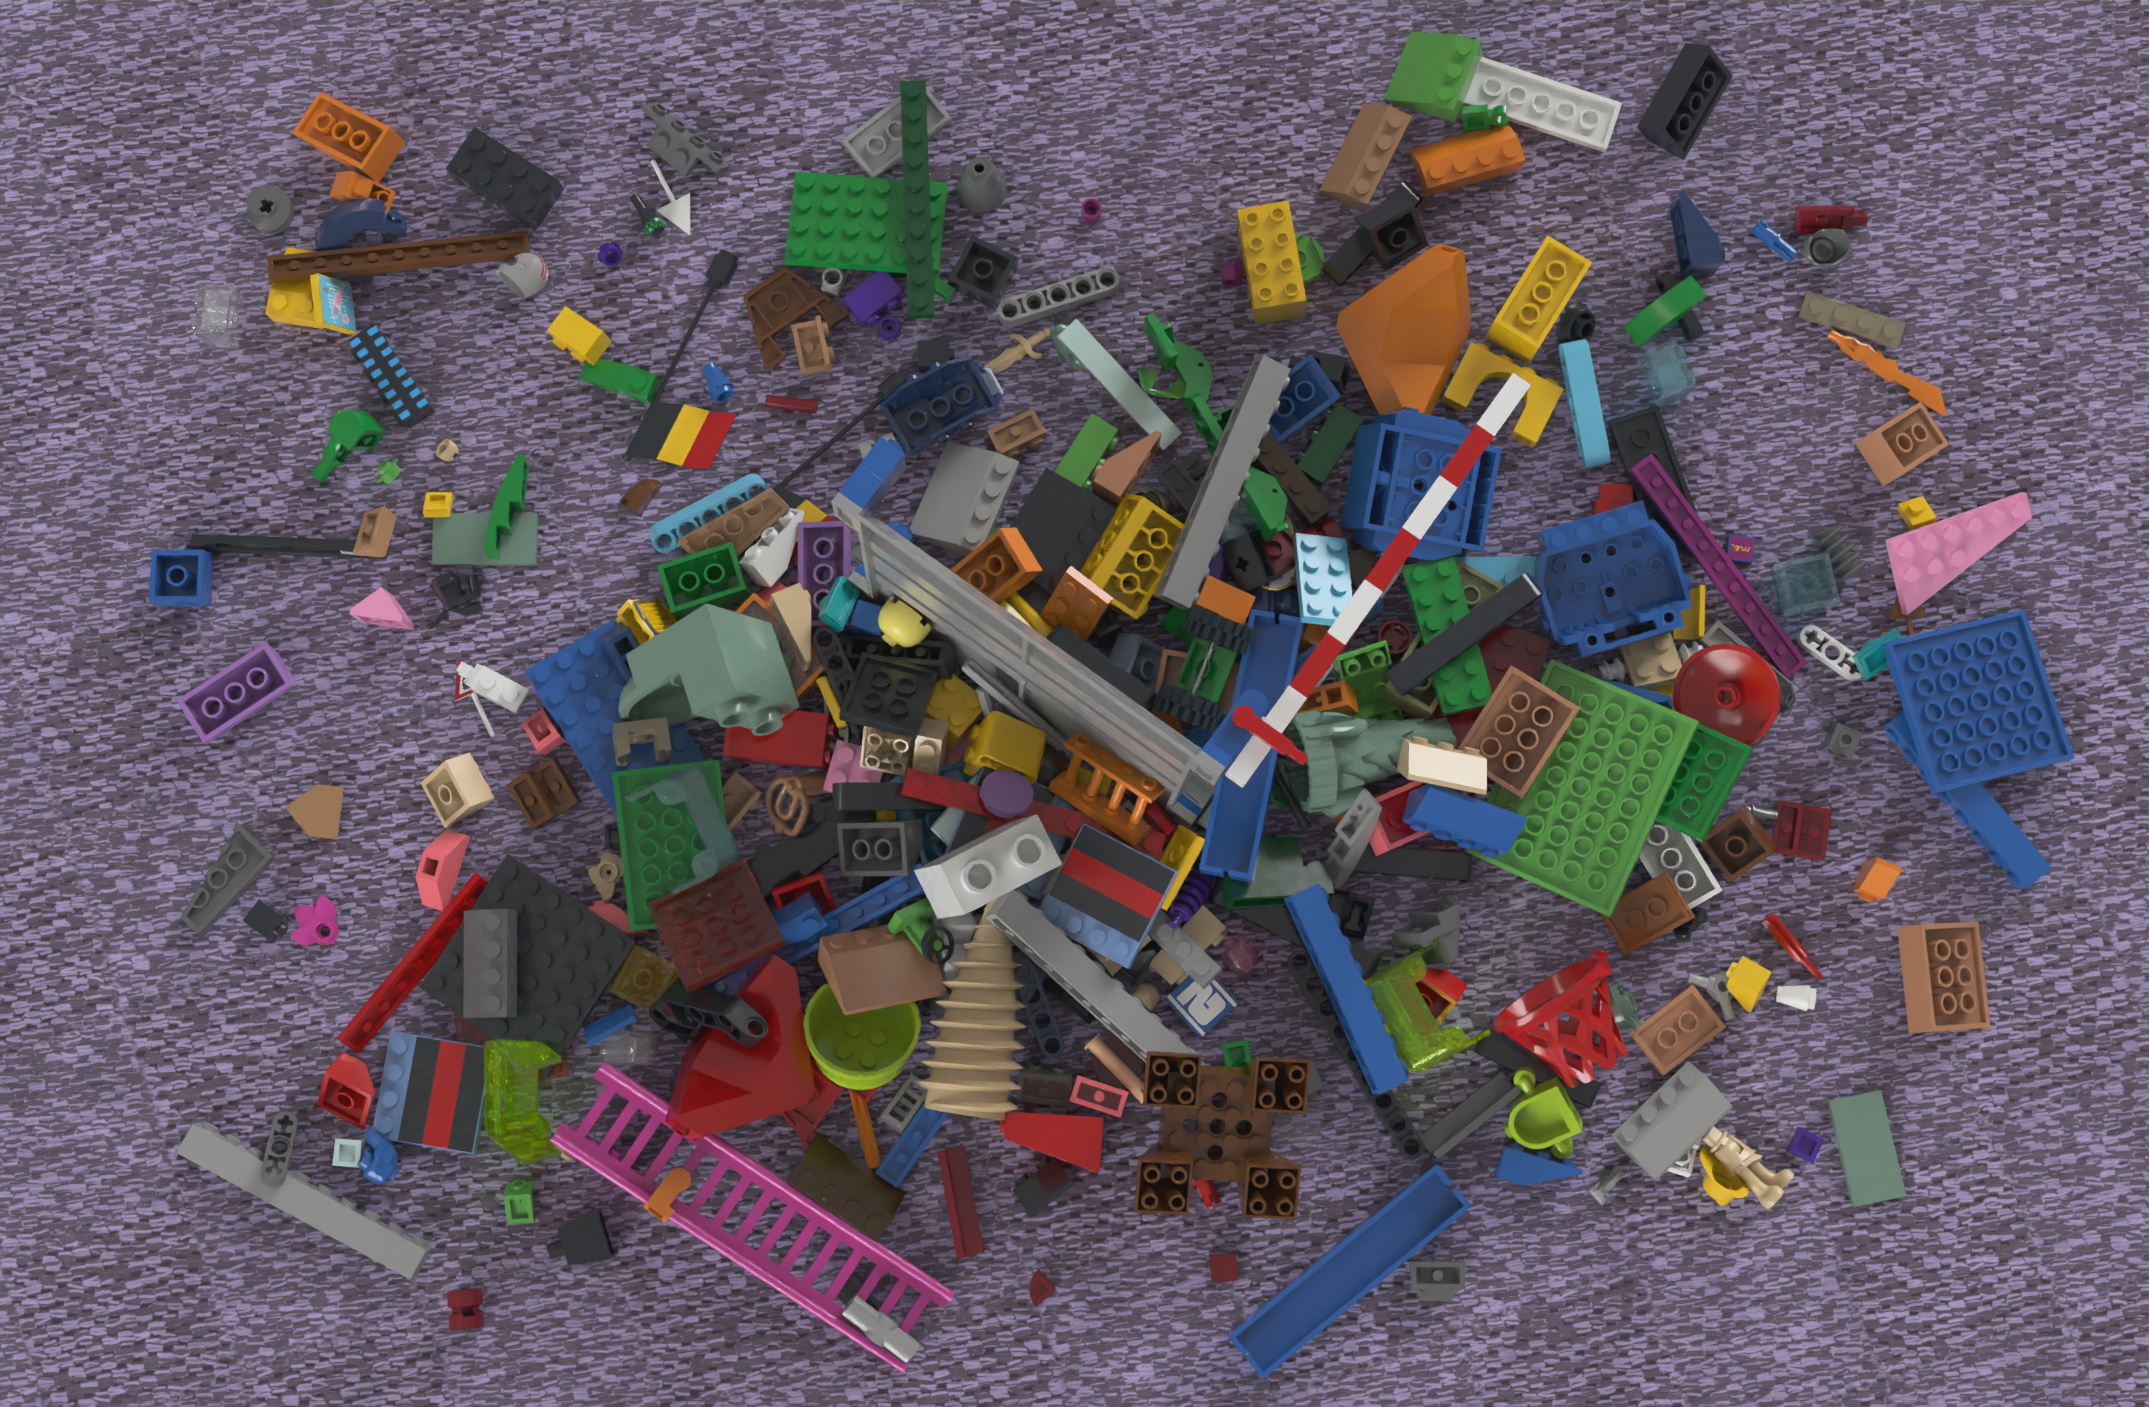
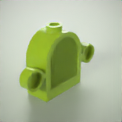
(1542, 1115)

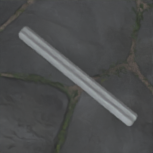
(1015, 705)

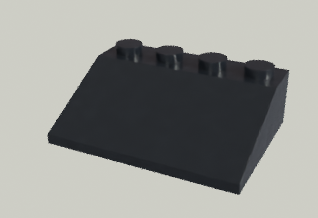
(1061, 526)

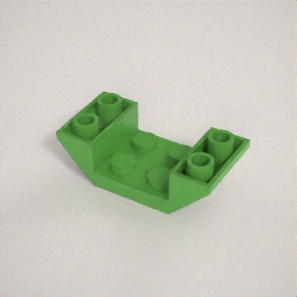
(1366, 673)

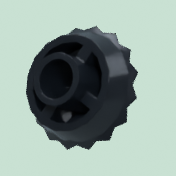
(1575, 324)

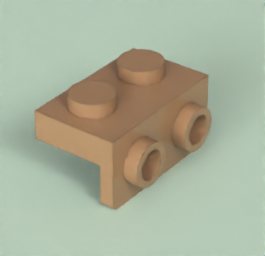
(812, 346)
(1017, 434)
(738, 798)

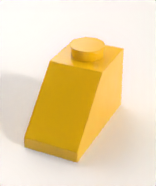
(1747, 982)

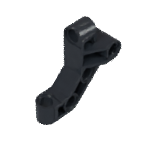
(687, 1013)

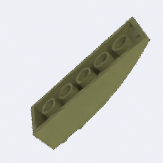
(1423, 699)

